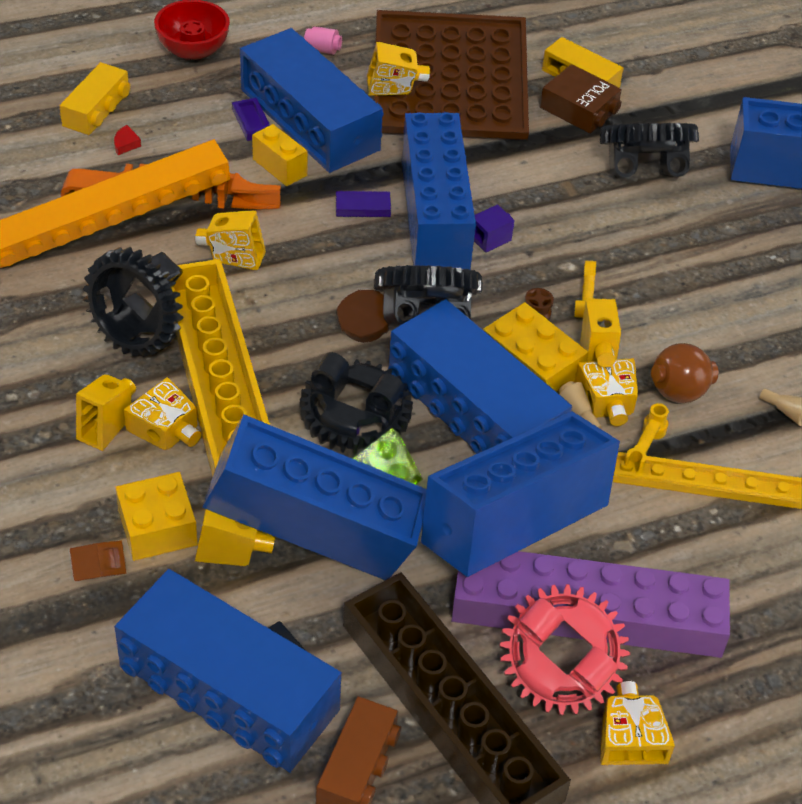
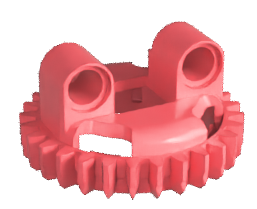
(540, 674)

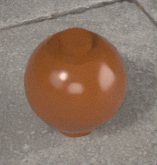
(683, 373)

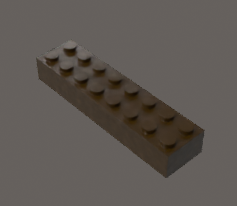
(452, 697)

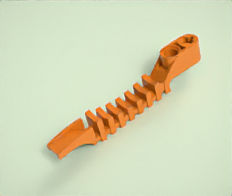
(246, 194)

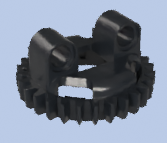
(649, 139)
(425, 285)
(134, 313)
(338, 425)

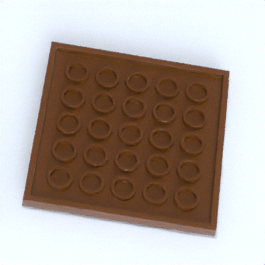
(473, 66)

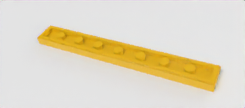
(711, 481)

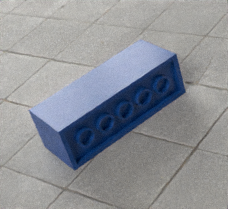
(311, 99)
(767, 143)
(437, 190)
(470, 378)
(518, 492)
(316, 498)
(228, 669)

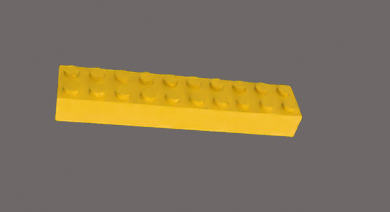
(215, 356)

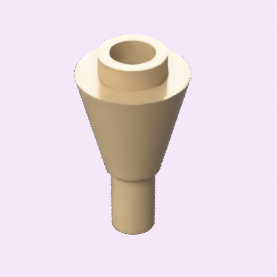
(577, 397)
(787, 404)

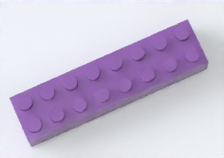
(655, 605)

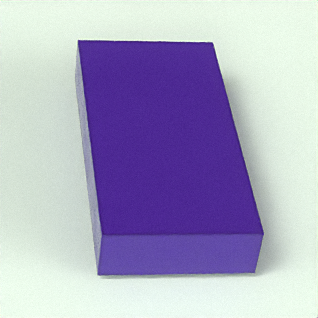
(249, 116)
(363, 204)

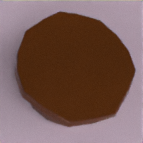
(362, 315)

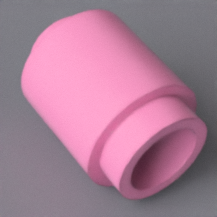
(324, 39)

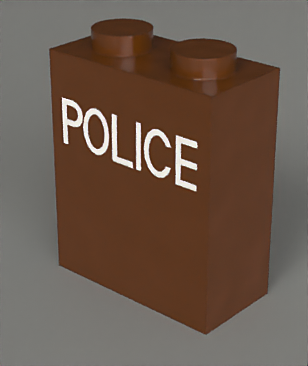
(581, 98)

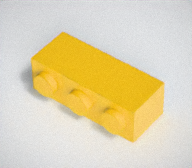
(564, 53)
(94, 98)

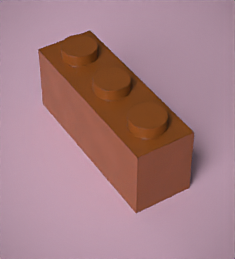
(359, 754)

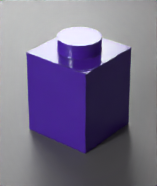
(493, 228)

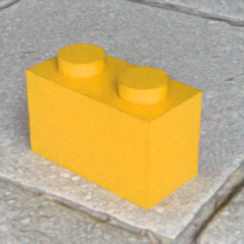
(280, 154)

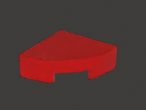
(126, 140)

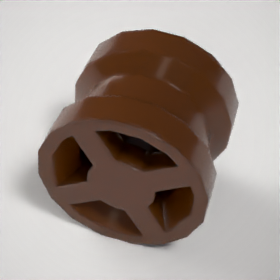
(541, 301)

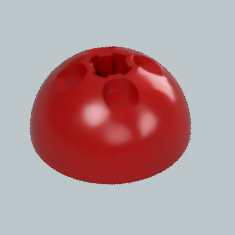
(192, 28)

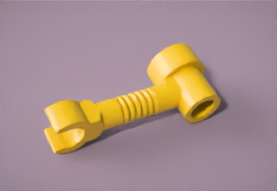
(588, 288)
(654, 427)

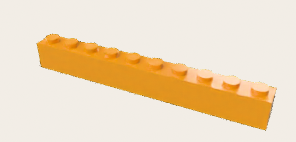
(111, 202)

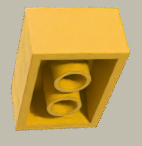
(538, 345)

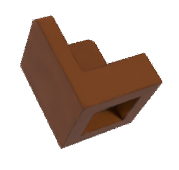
(98, 560)

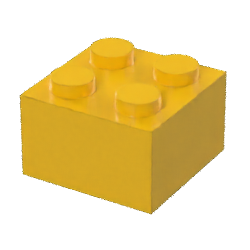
(156, 516)

